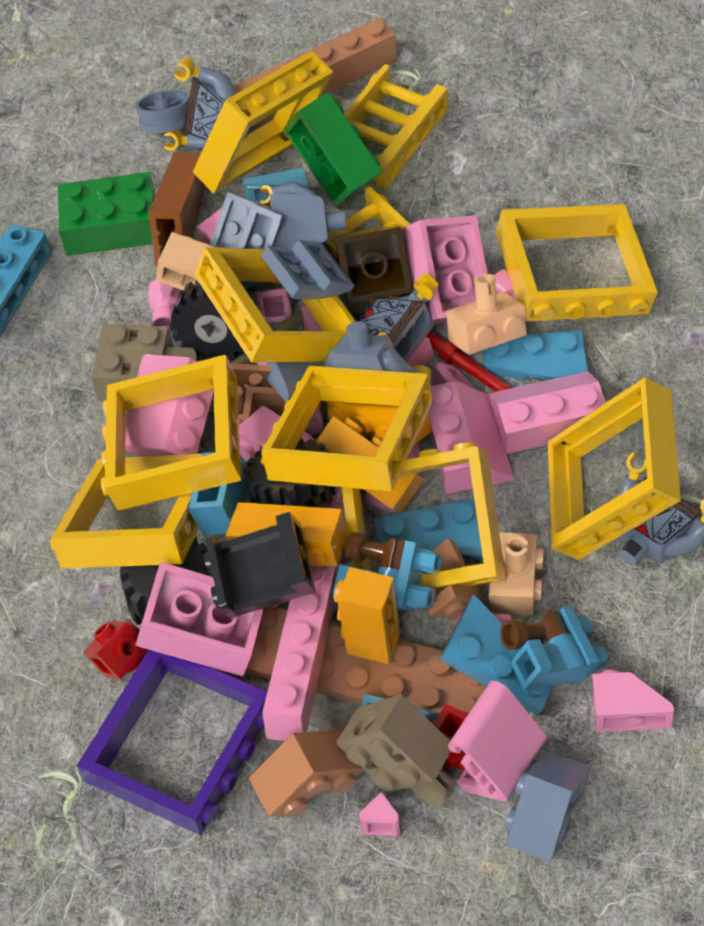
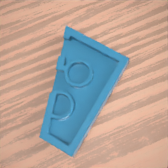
(538, 356)
(434, 525)
(479, 654)

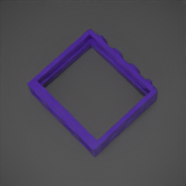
(126, 712)

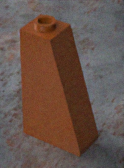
(176, 202)

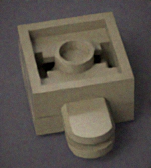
(122, 351)
(399, 749)

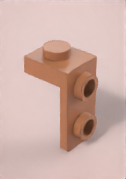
(454, 598)

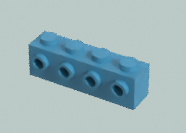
(21, 260)

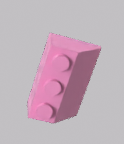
(451, 255)
(541, 410)
(464, 416)
(167, 426)
(189, 626)

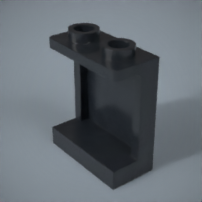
(260, 568)

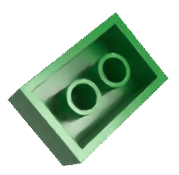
(332, 149)
(105, 213)

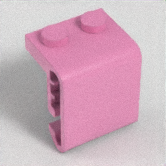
(497, 742)

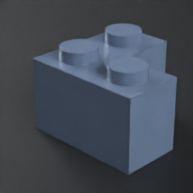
(545, 804)

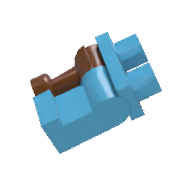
(400, 560)
(555, 647)

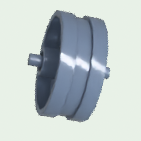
(162, 111)

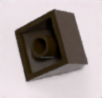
(374, 263)

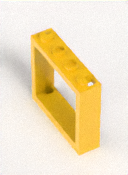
(231, 153)
(575, 222)
(220, 277)
(349, 385)
(182, 476)
(583, 535)
(83, 548)
(493, 566)

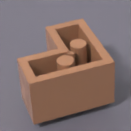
(255, 390)
(303, 768)

